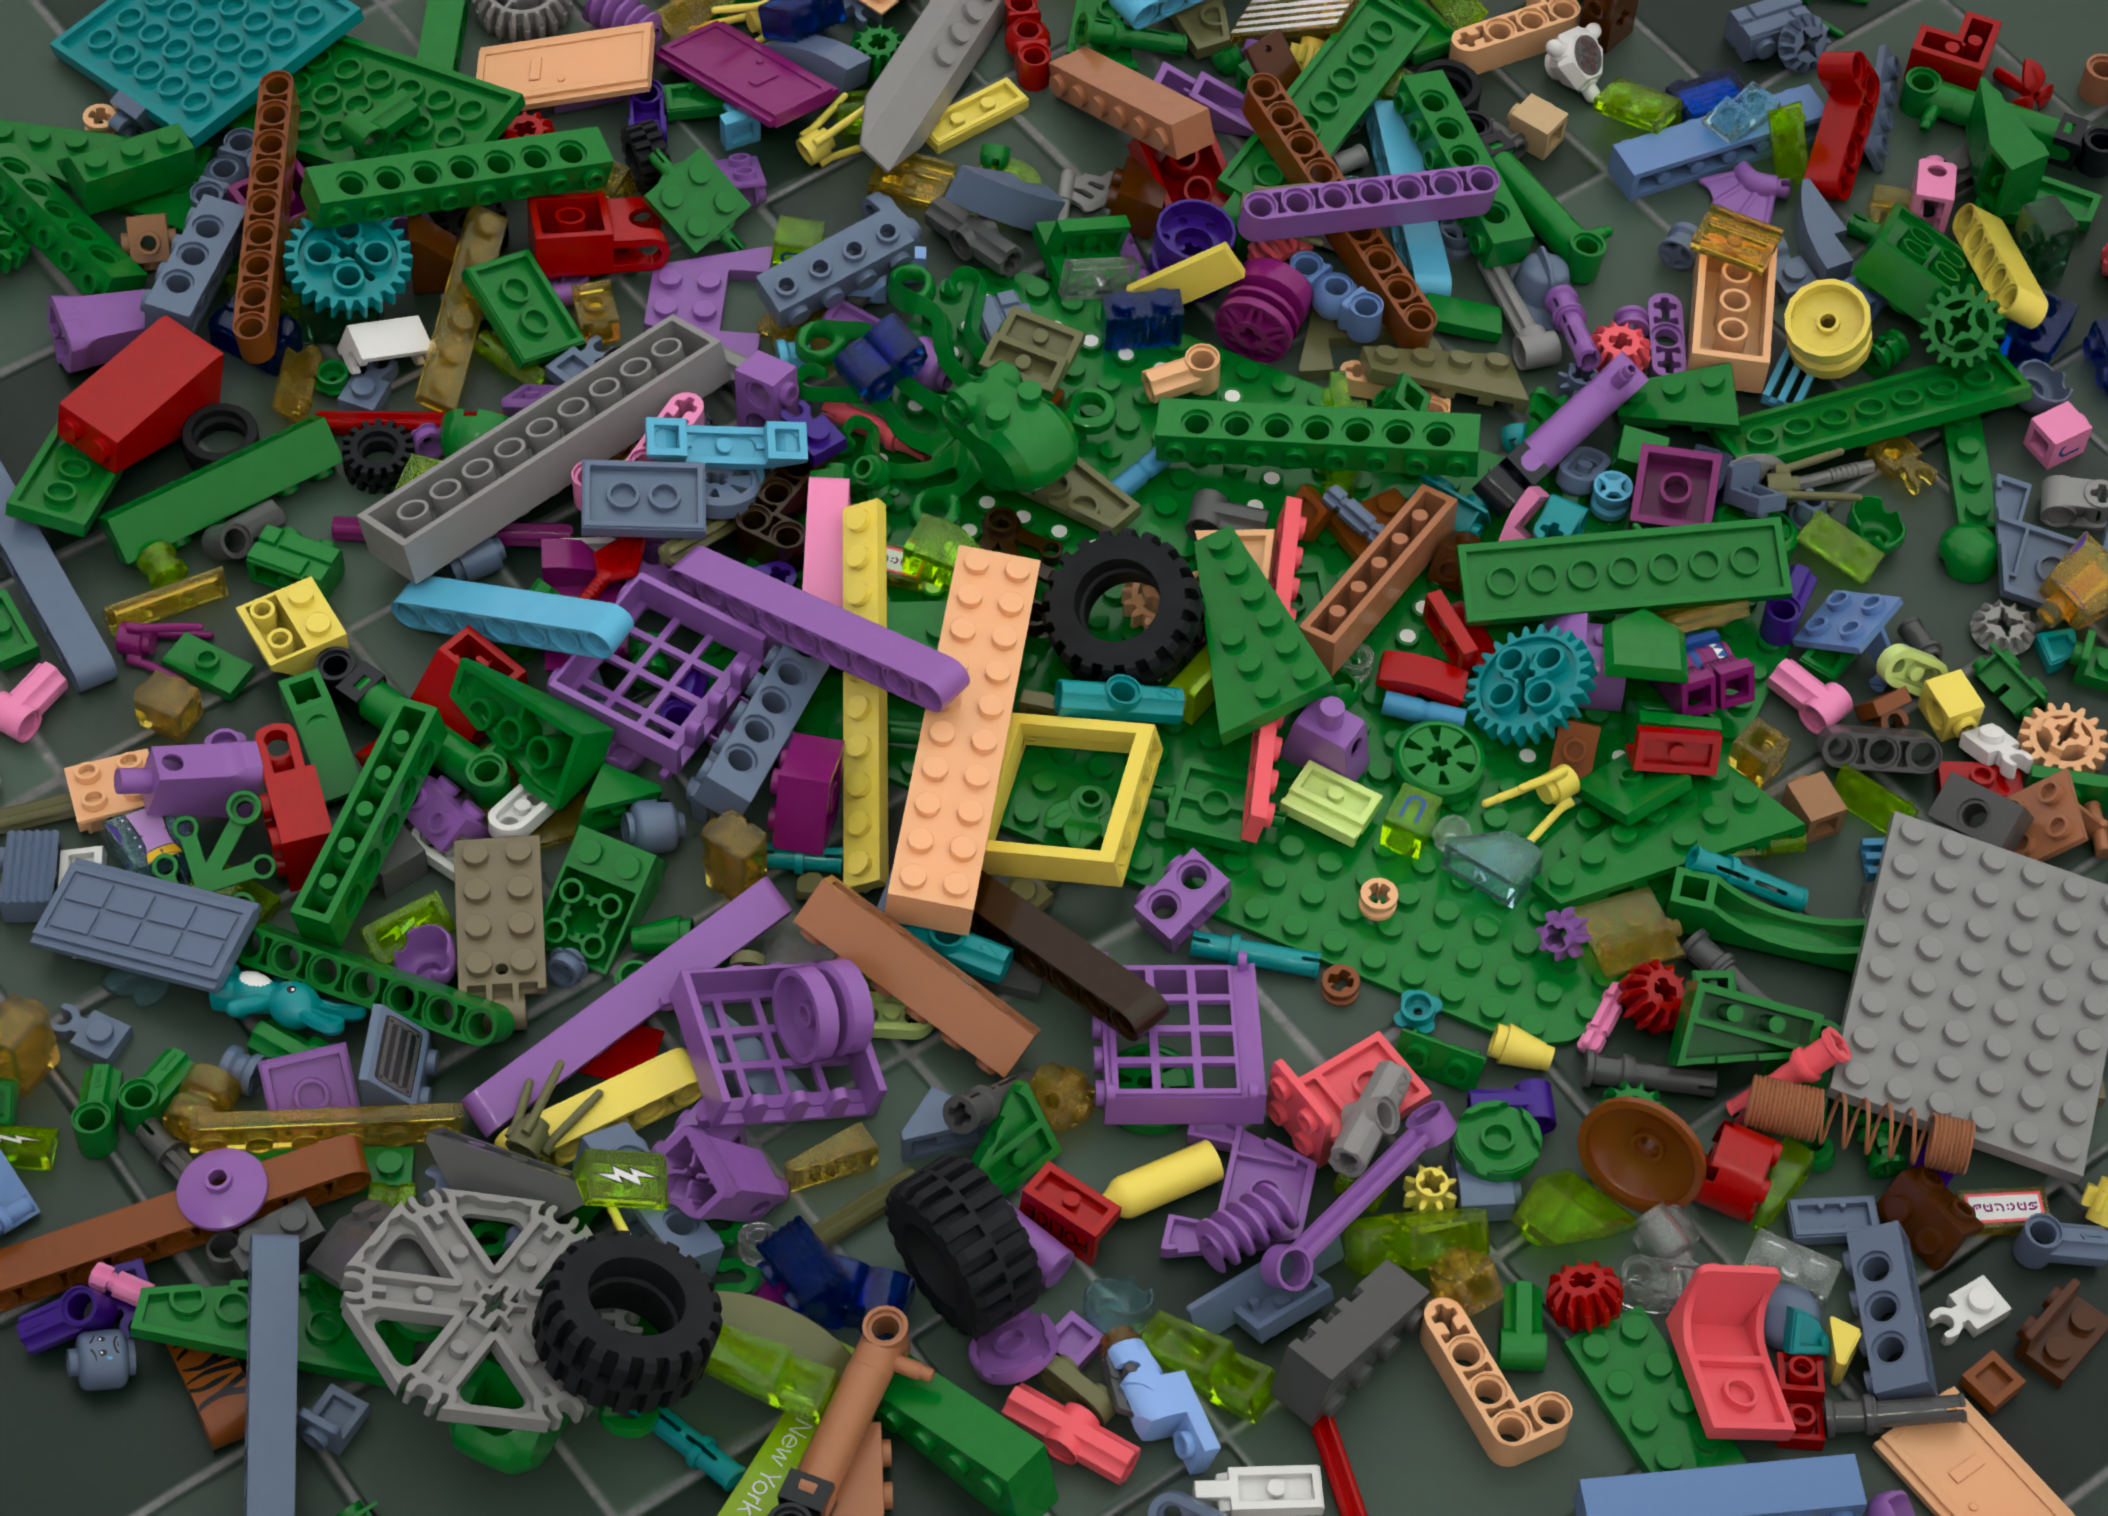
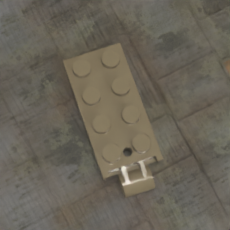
(500, 921)

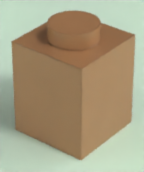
(1816, 804)

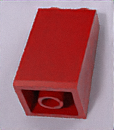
(142, 396)

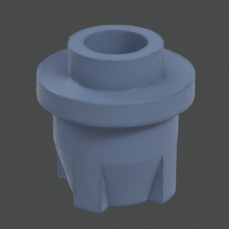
(1804, 510)

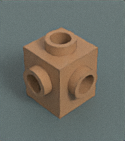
(144, 225)

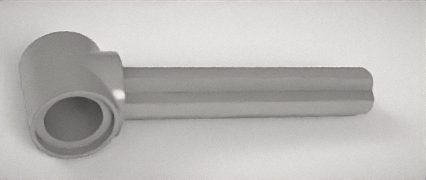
(1532, 345)

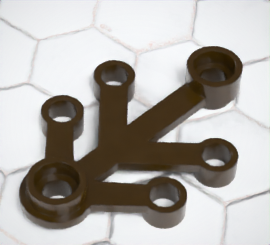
(1003, 529)

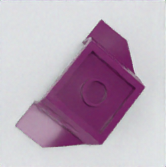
(569, 569)

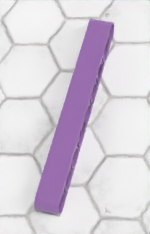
(821, 629)
(626, 1004)

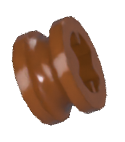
(1332, 976)

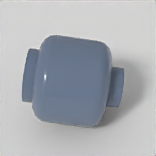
(653, 826)

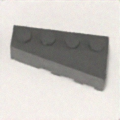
(1348, 1343)

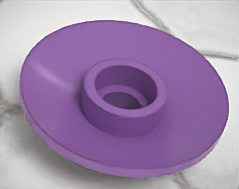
(229, 1203)

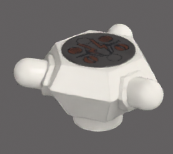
(1577, 59)

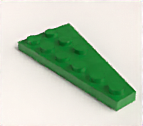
(50, 143)
(1254, 646)
(1718, 814)
(216, 1323)

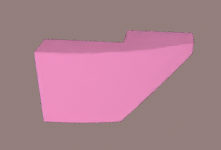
(1522, 513)

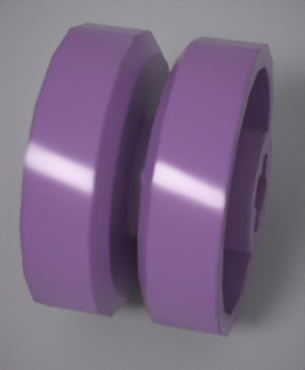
(823, 1010)

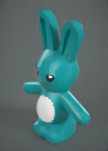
(288, 1002)

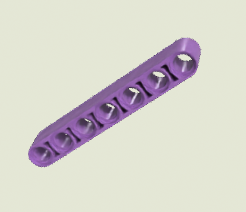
(1368, 203)

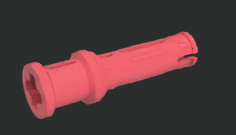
(1804, 1066)

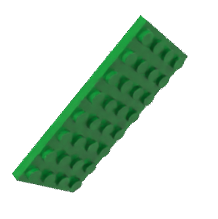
(362, 75)

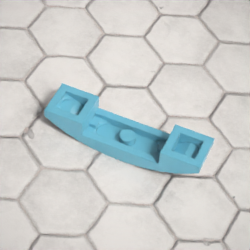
(727, 446)

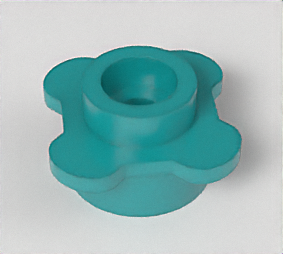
(1418, 1000)

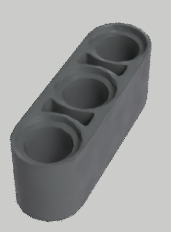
(1896, 758)

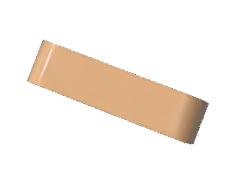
(1513, 34)
(1486, 1380)

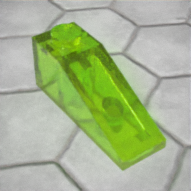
(933, 550)

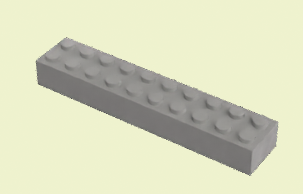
(537, 448)

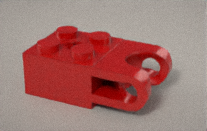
(593, 235)
(292, 806)

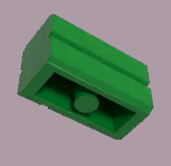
(288, 557)

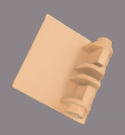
(94, 792)

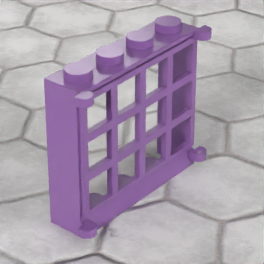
(683, 609)
(752, 985)
(1198, 1105)

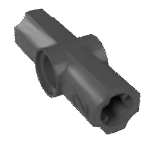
(974, 237)

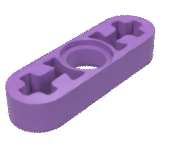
(1672, 328)

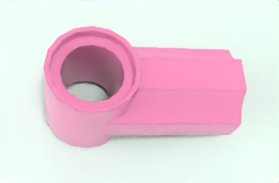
(1816, 702)
(24, 706)

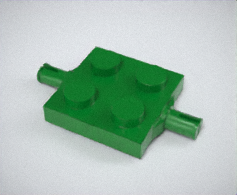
(696, 201)
(1207, 806)

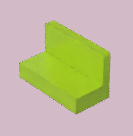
(1197, 686)

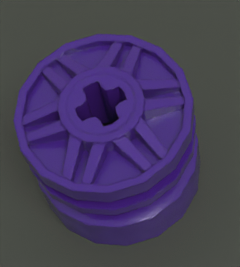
(1189, 229)

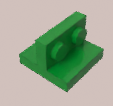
(1079, 240)

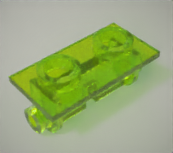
(1788, 141)
(1840, 547)
(1869, 798)

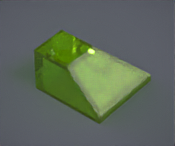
(1568, 1210)

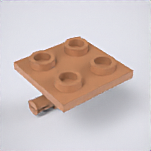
(2059, 819)

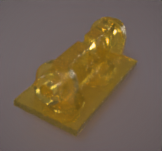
(296, 383)

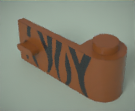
(217, 1391)

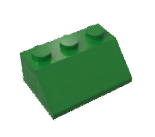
(130, 168)

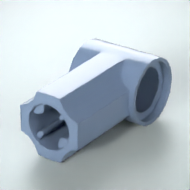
(2061, 1243)

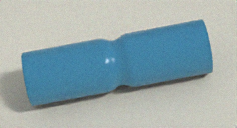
(1138, 474)
(1418, 710)

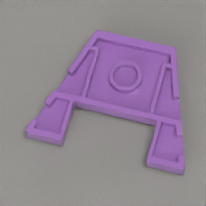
(698, 293)
(1249, 1165)

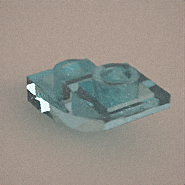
(1741, 115)

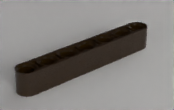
(1066, 961)

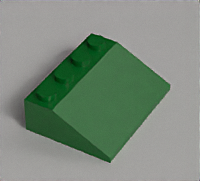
(1913, 263)

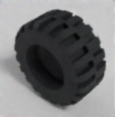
(1105, 565)
(963, 1245)
(615, 1365)

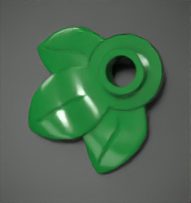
(1081, 821)

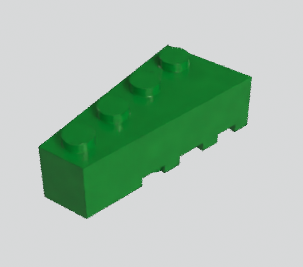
(971, 1444)

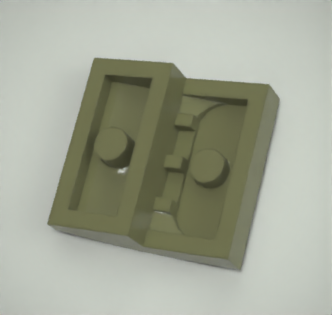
(1036, 347)

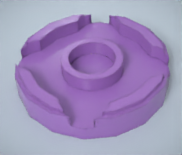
(1015, 1349)

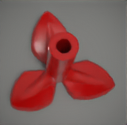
(2028, 86)

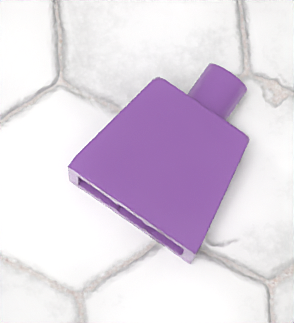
(1329, 738)

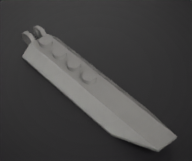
(925, 76)

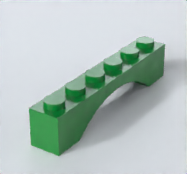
(1737, 919)

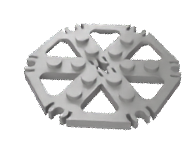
(466, 1287)

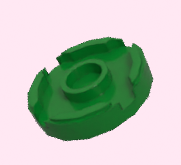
(1497, 1141)

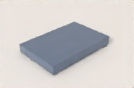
(643, 499)

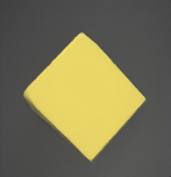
(1844, 1344)

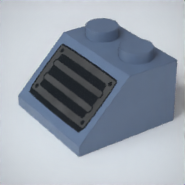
(396, 1061)

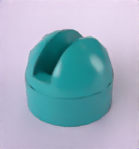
(1512, 436)

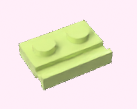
(1331, 803)

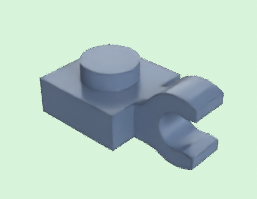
(1790, 273)

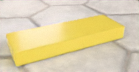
(977, 114)
(1196, 274)

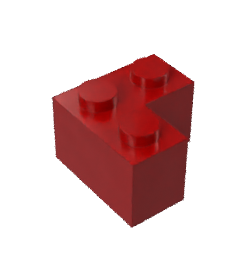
(1959, 57)

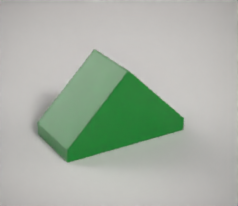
(612, 795)

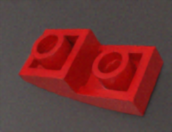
(1417, 673)
(1803, 1389)

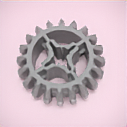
(522, 18)

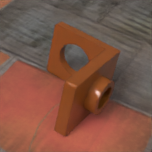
(1576, 746)

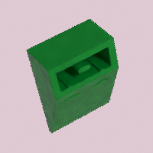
(2003, 153)
(600, 897)

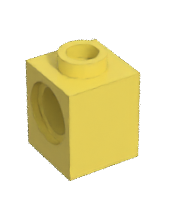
(1950, 705)

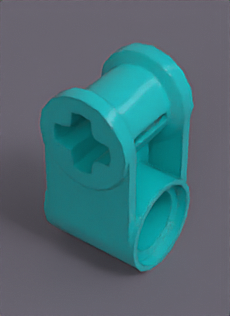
(1561, 518)

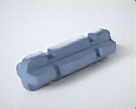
(1352, 513)

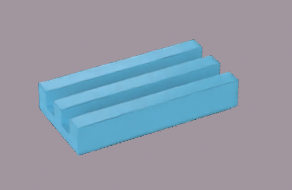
(1767, 398)

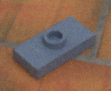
(1828, 1218)

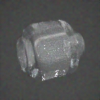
(1666, 1233)

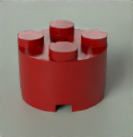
(1738, 1170)

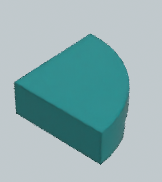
(2055, 648)
(1804, 1334)

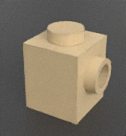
(1539, 123)

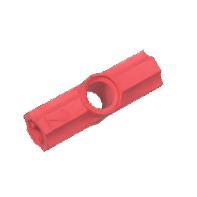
(1071, 1433)

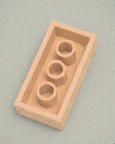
(1732, 320)

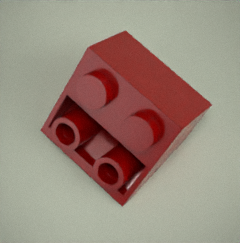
(440, 674)

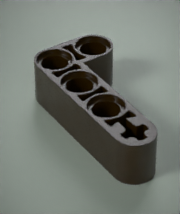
(770, 526)

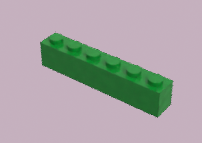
(222, 489)

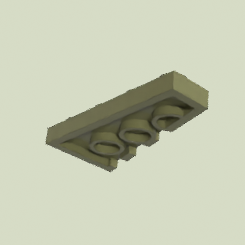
(1481, 375)
(1089, 499)

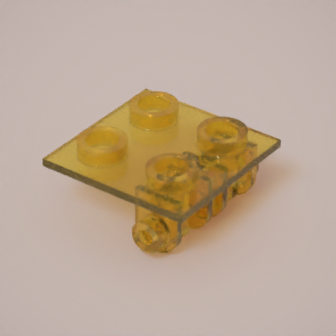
(1630, 931)

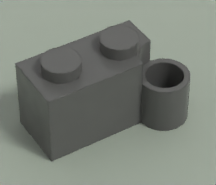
(292, 1218)

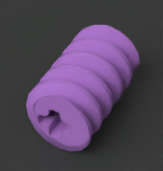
(617, 13)
(1242, 1223)

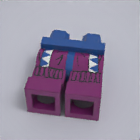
(1710, 672)

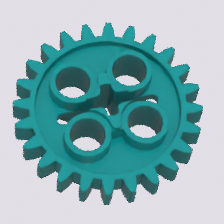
(348, 263)
(1531, 685)

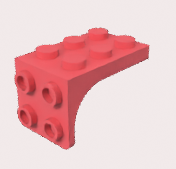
(1313, 1103)
(1725, 1355)

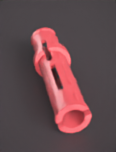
(840, 412)

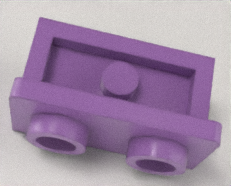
(444, 815)

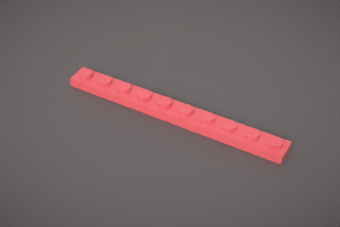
(1265, 744)

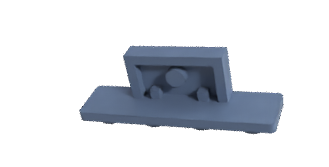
(1877, 145)
(1259, 1308)

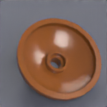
(1641, 1153)

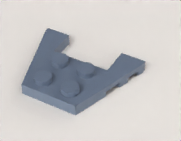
(2024, 550)

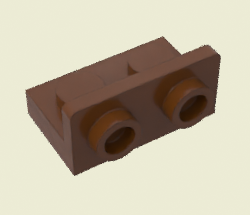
(2061, 1335)

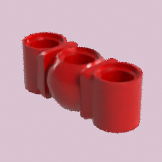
(1027, 43)

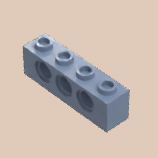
(196, 263)
(671, 1225)
(1879, 1251)

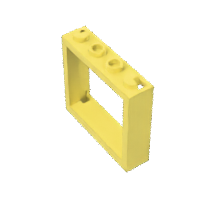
(1068, 864)

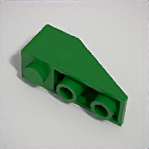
(319, 733)

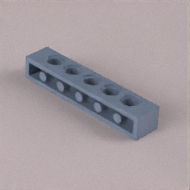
(758, 729)

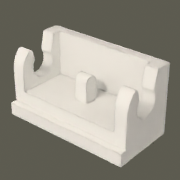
(383, 341)

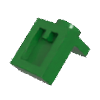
(2090, 663)

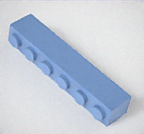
(1693, 151)
(1752, 1489)

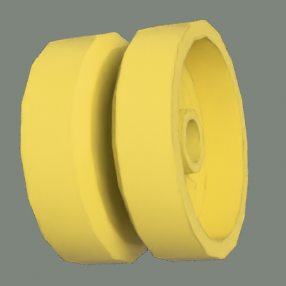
(1828, 328)

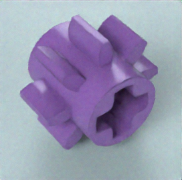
(1557, 924)

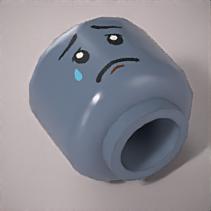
(102, 1359)

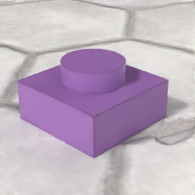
(1078, 1339)

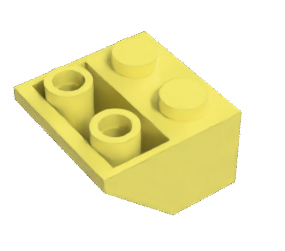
(292, 626)

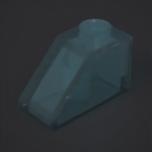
(1494, 863)

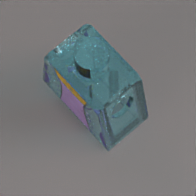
(141, 837)

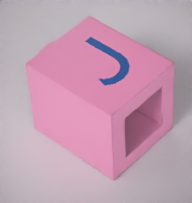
(2057, 435)

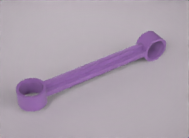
(1426, 1128)

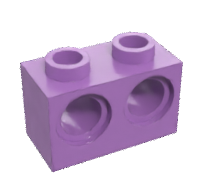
(764, 389)
(1191, 905)

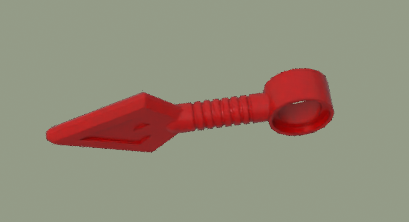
(615, 563)

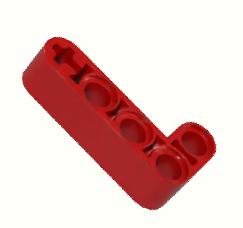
(1845, 122)

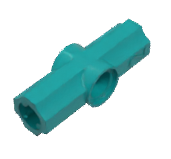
(1119, 700)
(970, 954)

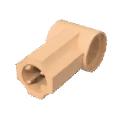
(1194, 373)

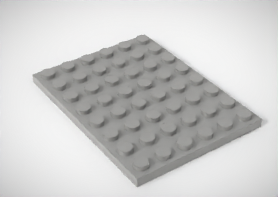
(1981, 996)

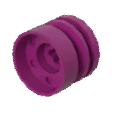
(1264, 310)

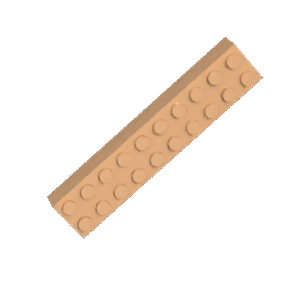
(963, 745)

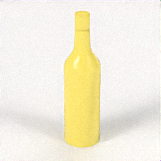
(1166, 1179)

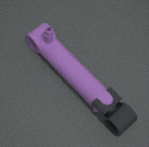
(1560, 434)

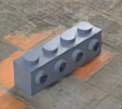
(835, 268)

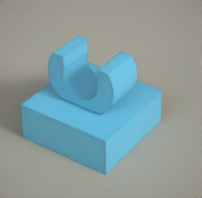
(737, 128)

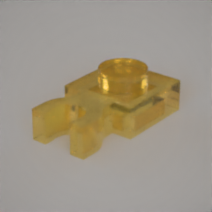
(1901, 458)

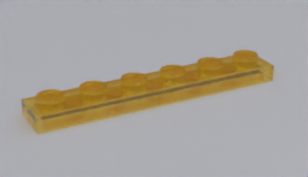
(459, 313)
(303, 1127)

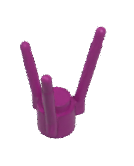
(139, 639)

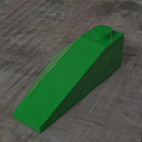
(541, 736)

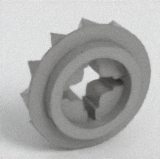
(1985, 627)

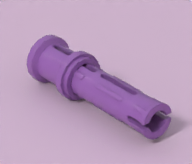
(1570, 320)

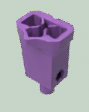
(93, 327)
(194, 778)
(719, 1178)

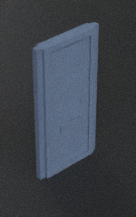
(146, 925)

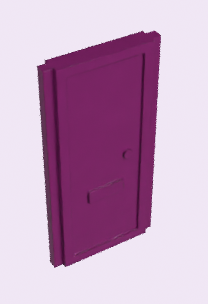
(746, 74)

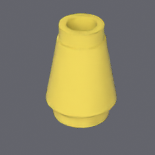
(1519, 1048)

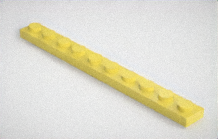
(865, 706)

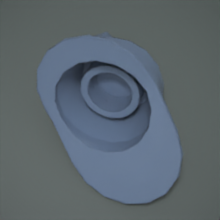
(1535, 278)

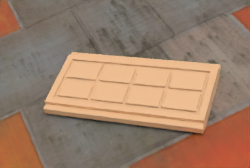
(573, 65)
(1966, 1469)

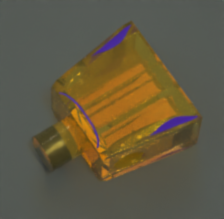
(2077, 586)

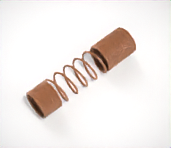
(1799, 1109)

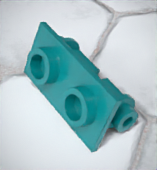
(1470, 509)

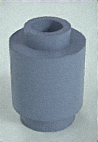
(478, 561)

